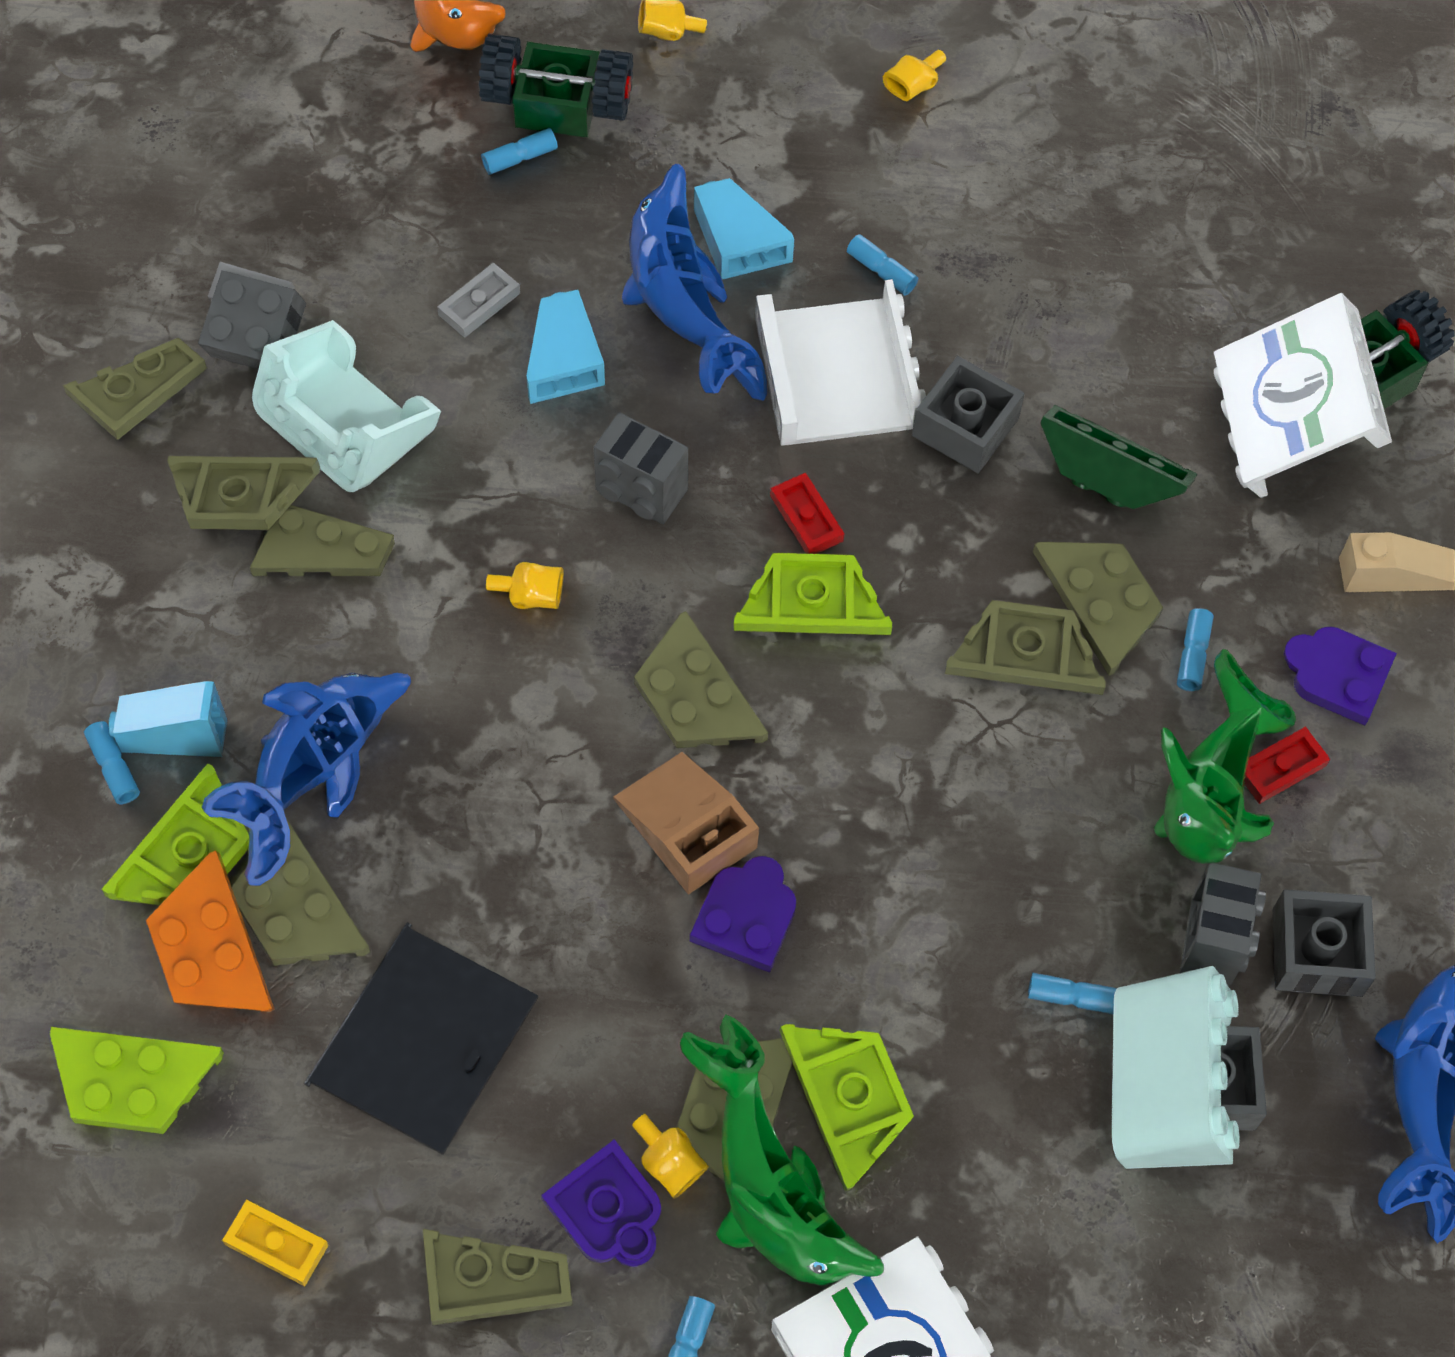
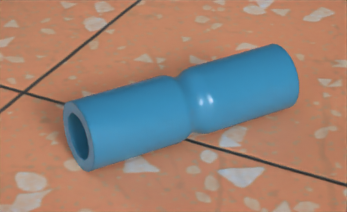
(523, 149)
(879, 262)
(1194, 655)
(113, 766)
(1067, 992)
(692, 1327)

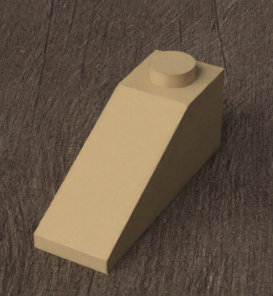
(1395, 564)

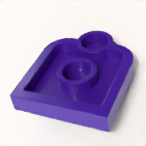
(1339, 671)
(747, 913)
(607, 1208)

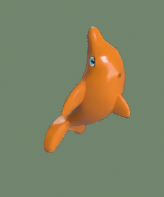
(455, 23)

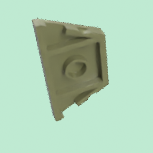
(239, 490)
(1104, 593)
(1028, 648)
(695, 692)
(298, 912)
(706, 1101)

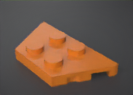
(207, 943)

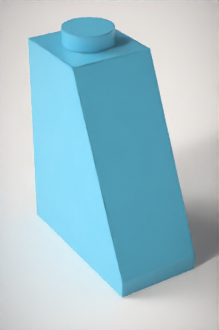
(740, 230)
(563, 350)
(171, 721)

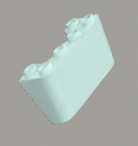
(1172, 1071)

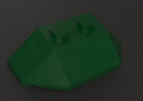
(1111, 463)

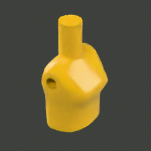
(667, 19)
(913, 75)
(530, 585)
(669, 1156)

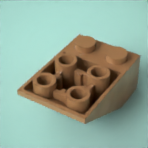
(689, 821)

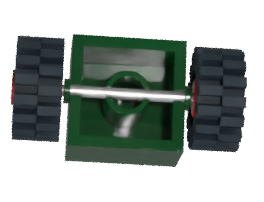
(555, 84)
(1405, 342)

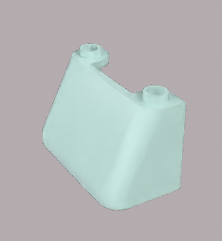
(332, 410)

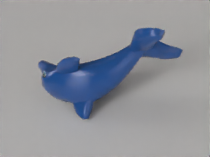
(674, 283)
(308, 745)
(1426, 1103)

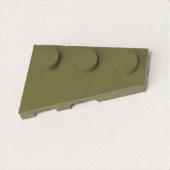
(133, 391)
(320, 543)
(491, 1280)

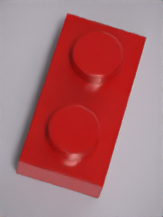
(807, 514)
(1284, 764)

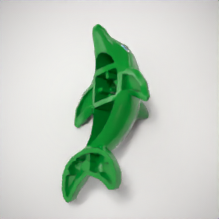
(1206, 791)
(772, 1199)

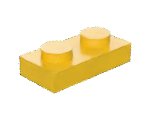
(275, 1242)

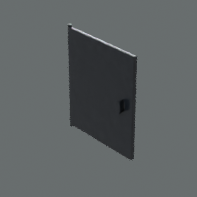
(419, 1035)

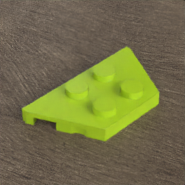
(813, 597)
(178, 846)
(128, 1078)
(850, 1094)

